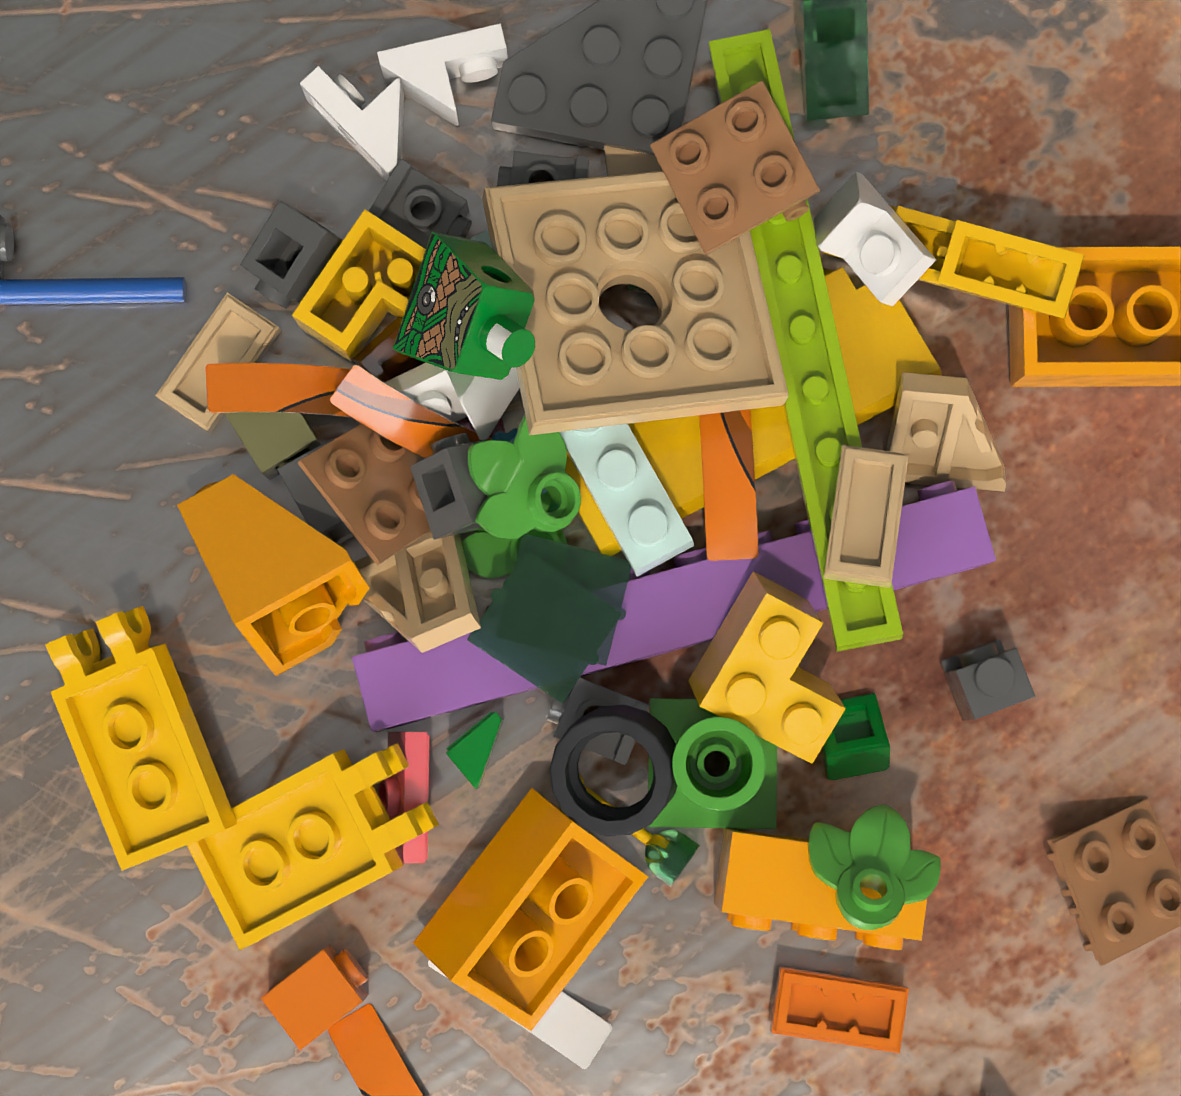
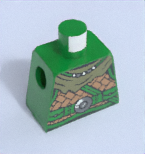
(467, 311)

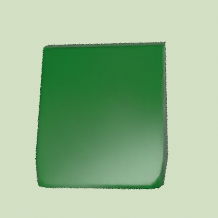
(857, 741)
(474, 748)

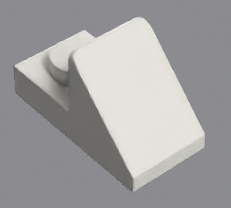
(431, 63)
(373, 131)
(871, 240)
(459, 395)

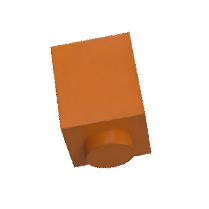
(317, 995)

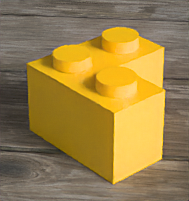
(359, 285)
(755, 673)

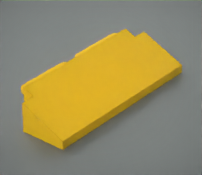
(875, 349)

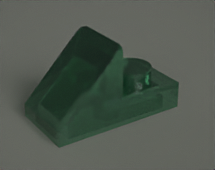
(833, 57)

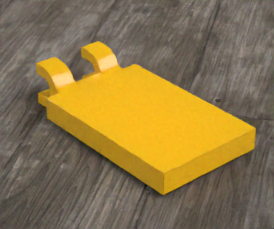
(137, 740)
(306, 844)

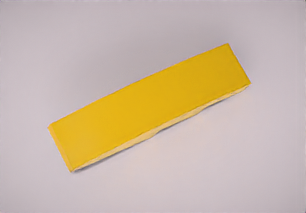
(995, 263)

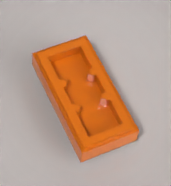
(839, 1009)

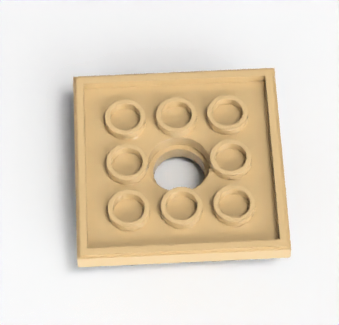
(591, 233)

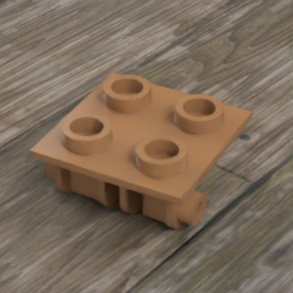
(735, 168)
(370, 489)
(1119, 881)

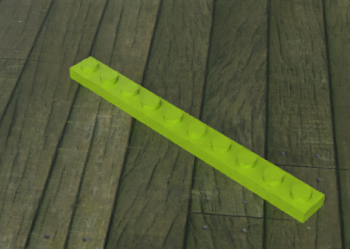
(811, 358)

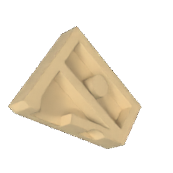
(944, 434)
(423, 591)

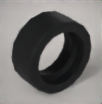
(585, 808)

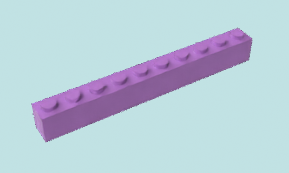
(669, 610)

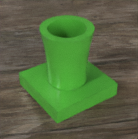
(737, 799)

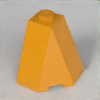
(272, 571)

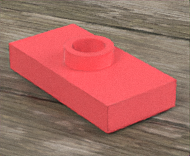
(408, 789)

